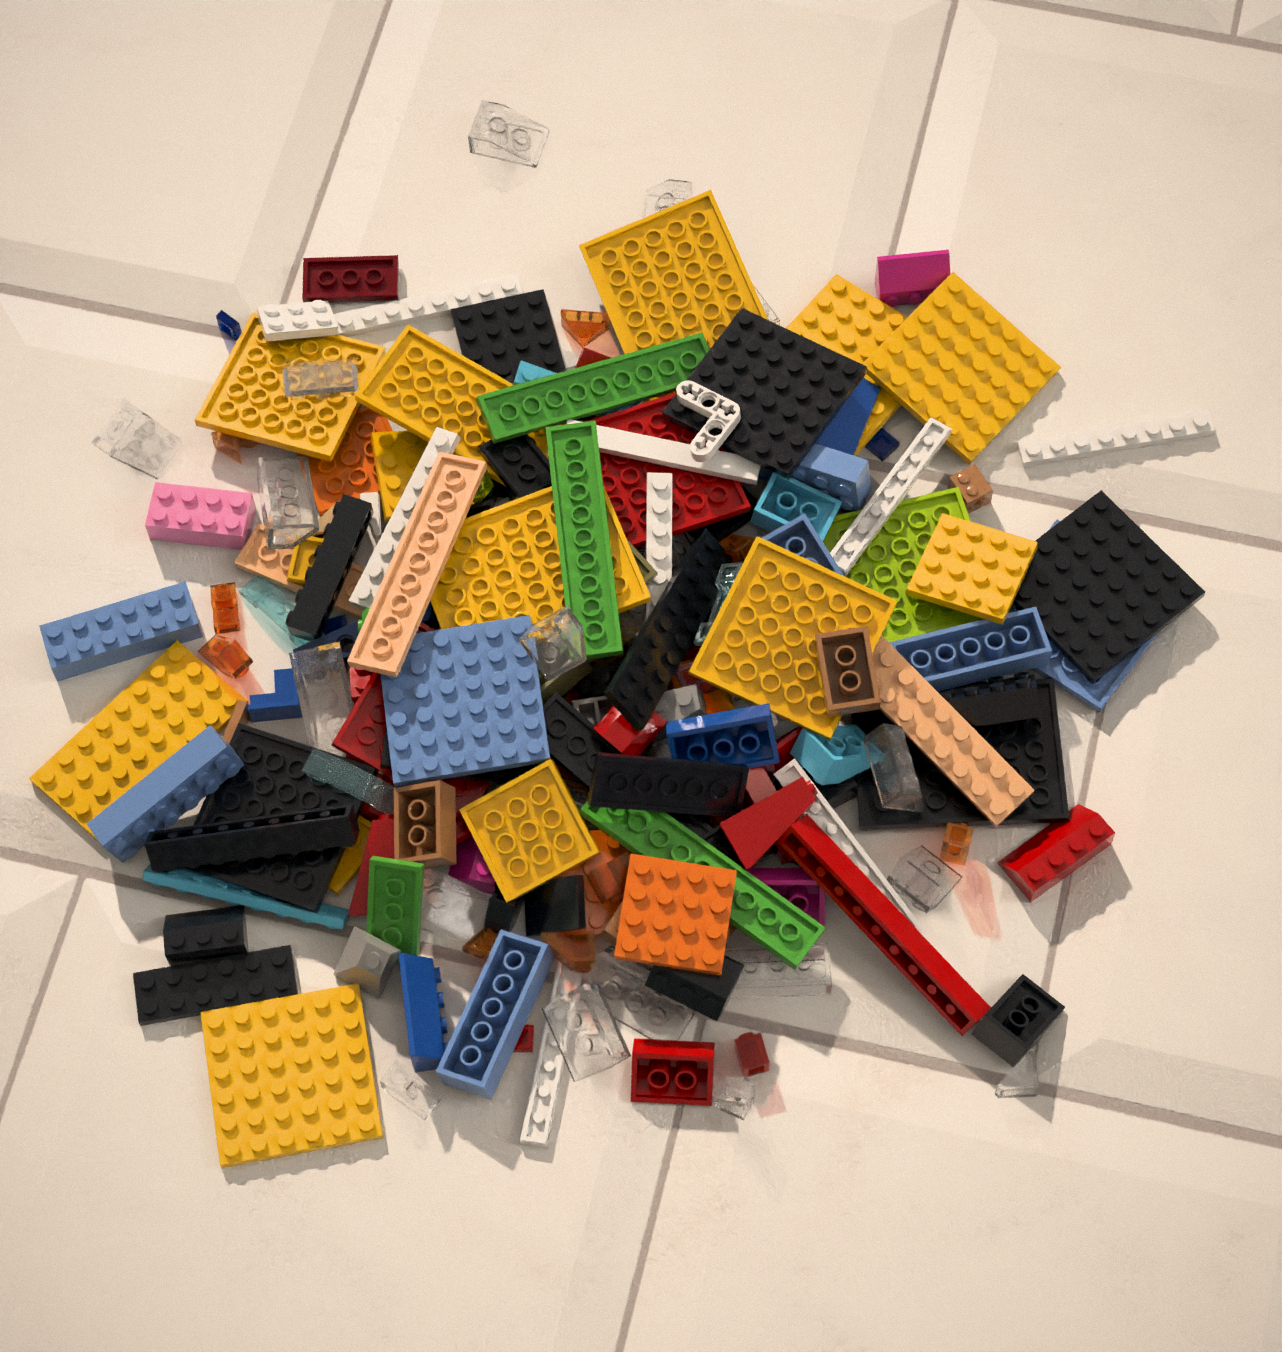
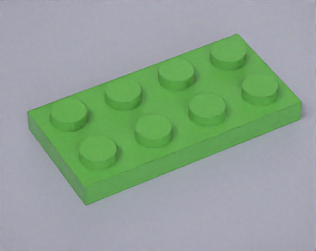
(395, 902)

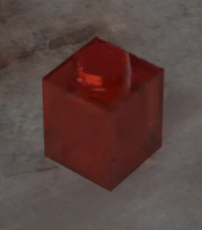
(751, 1054)

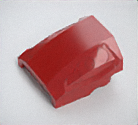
(624, 737)

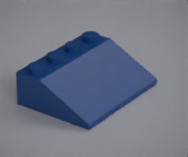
(849, 423)

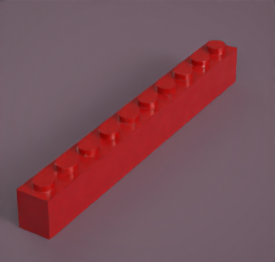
(884, 924)

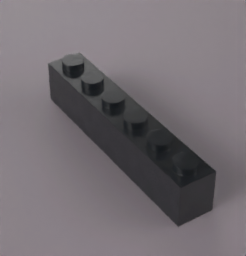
(330, 568)

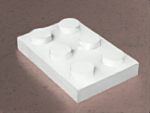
(296, 320)

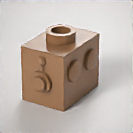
(973, 488)

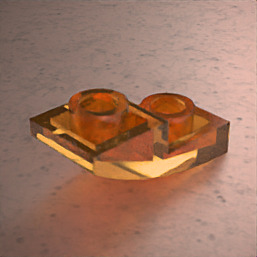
(225, 608)

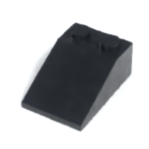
(1018, 1020)

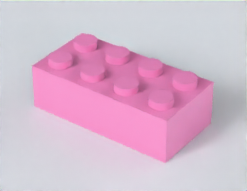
(200, 516)

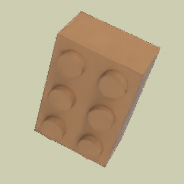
(847, 671)
(425, 824)

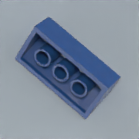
(726, 737)
(422, 1011)

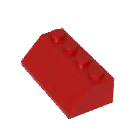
(1057, 851)

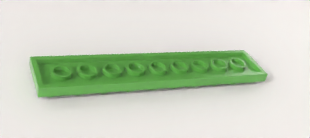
(590, 388)
(584, 535)
(755, 906)

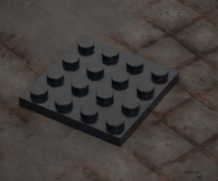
(509, 331)

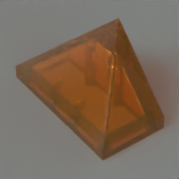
(584, 325)
(480, 945)

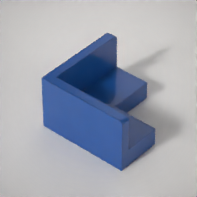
(277, 705)

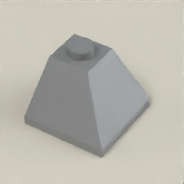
(367, 962)

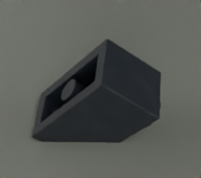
(502, 914)

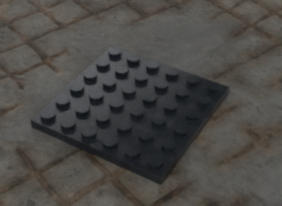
(783, 389)
(1103, 587)
(269, 786)

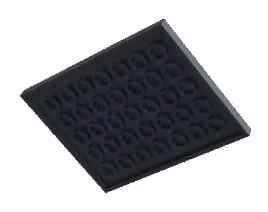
(1026, 745)

